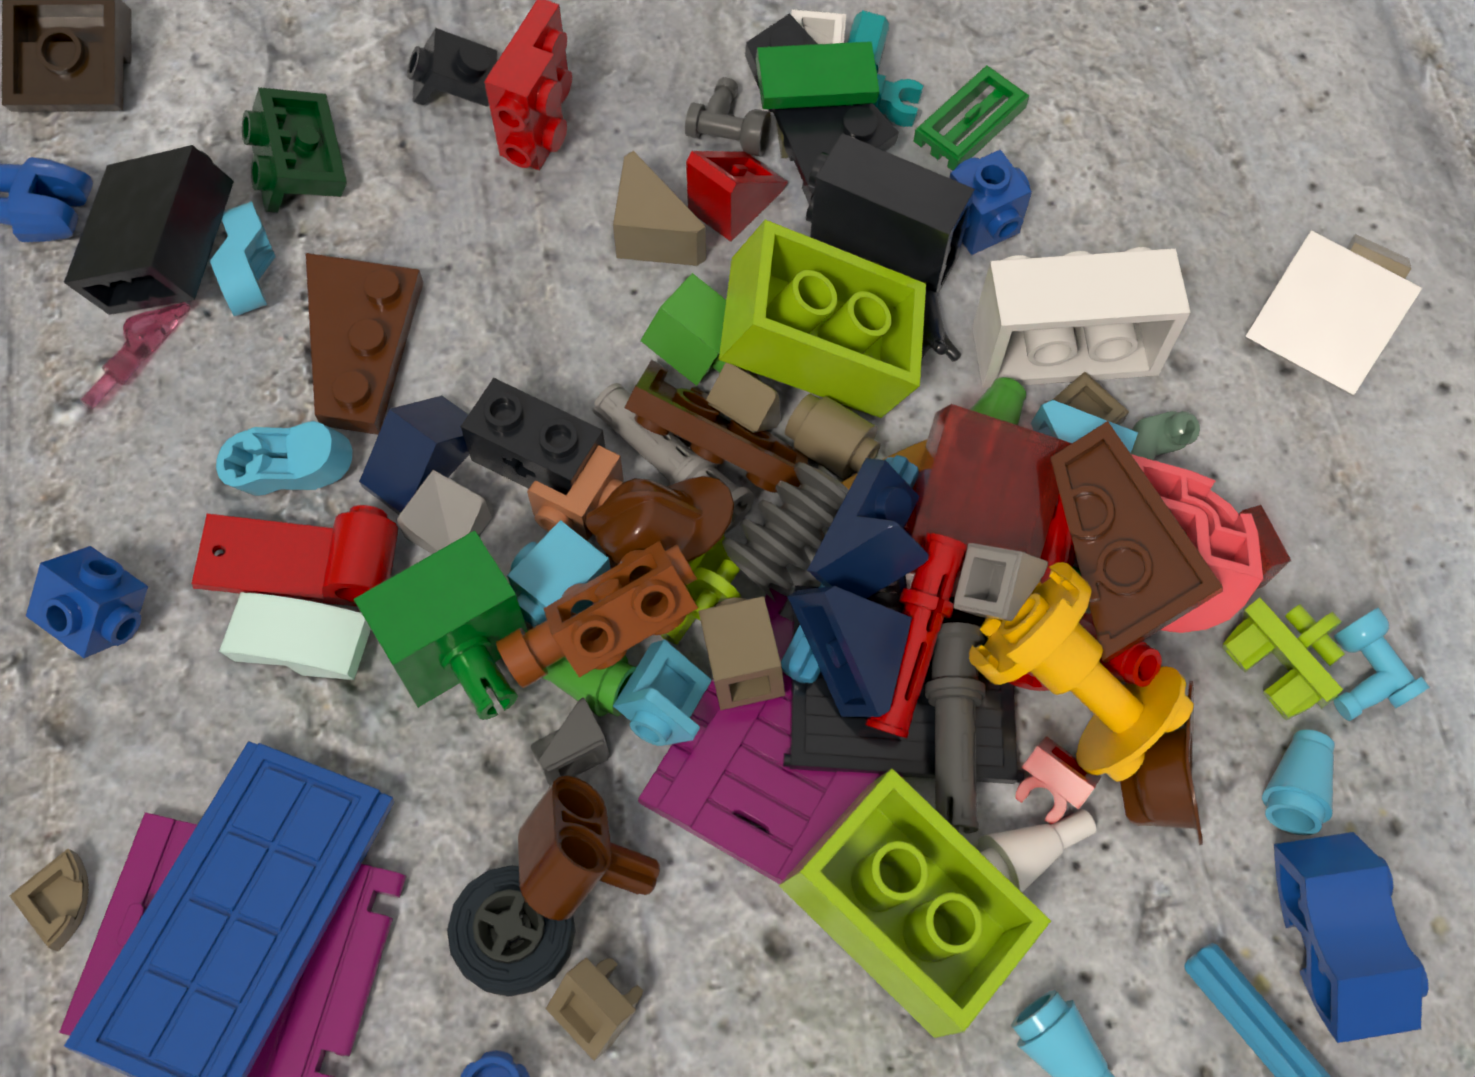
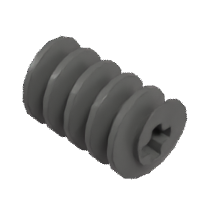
(788, 528)

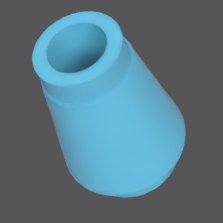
(1302, 785)
(1059, 1038)

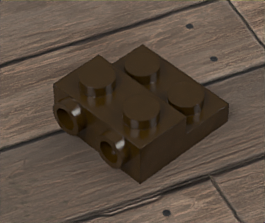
(64, 54)

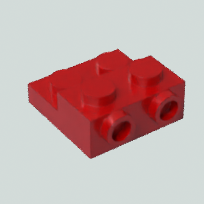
(529, 88)

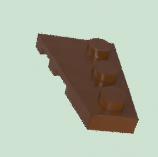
(357, 337)
(687, 414)
(1127, 543)

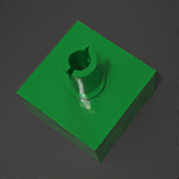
(444, 624)

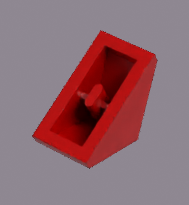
(729, 189)

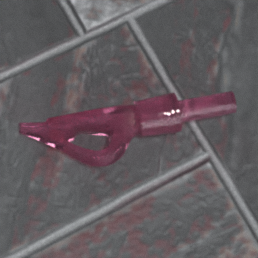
(136, 348)

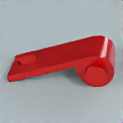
(298, 558)

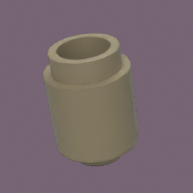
(832, 435)

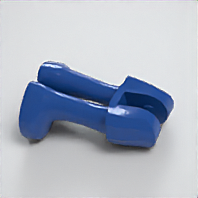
(42, 198)

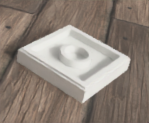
(1333, 312)

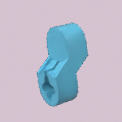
(242, 259)
(284, 458)

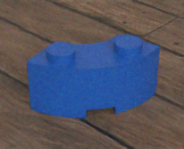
(1355, 951)

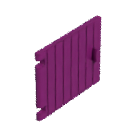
(740, 771)
(328, 997)

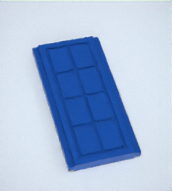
(233, 921)

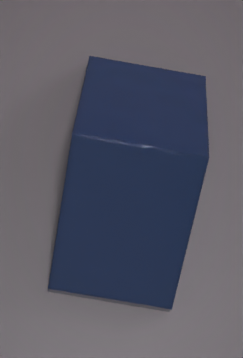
(410, 446)
(855, 647)

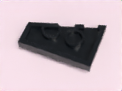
(817, 129)

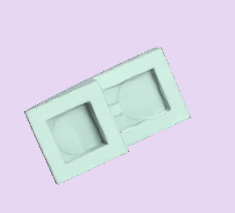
(296, 634)

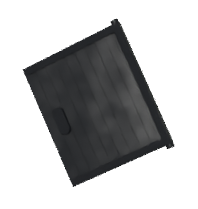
(845, 744)

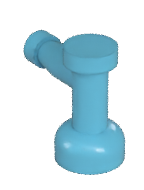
(1391, 676)

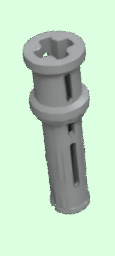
(665, 452)

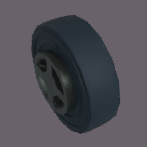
(488, 919)

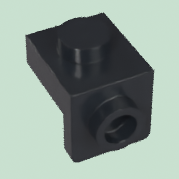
(452, 67)

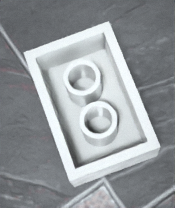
(1079, 315)

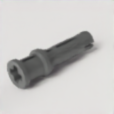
(955, 695)

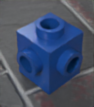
(997, 201)
(86, 601)

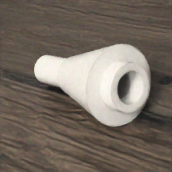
(1030, 850)

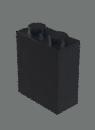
(888, 210)
(150, 231)

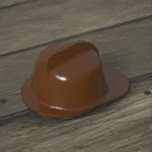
(646, 512)
(1163, 786)

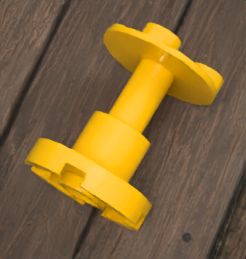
(1066, 658)

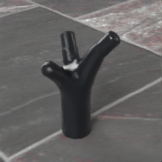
(933, 330)

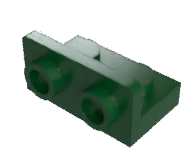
(292, 146)

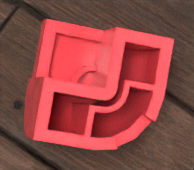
(1220, 535)

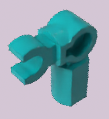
(875, 28)

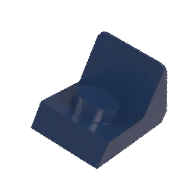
(868, 537)

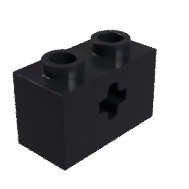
(528, 438)

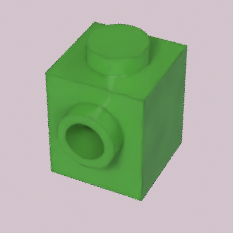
(689, 330)

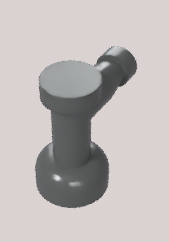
(713, 120)

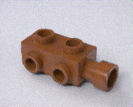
(620, 616)

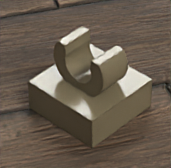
(592, 1007)

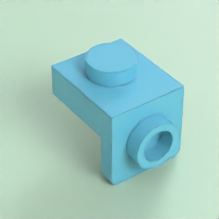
(663, 696)

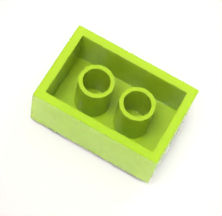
(823, 320)
(916, 905)

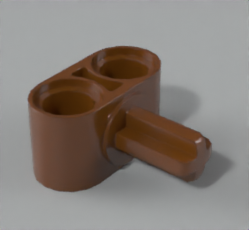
(569, 849)

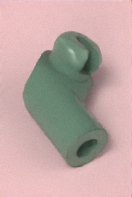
(1165, 433)

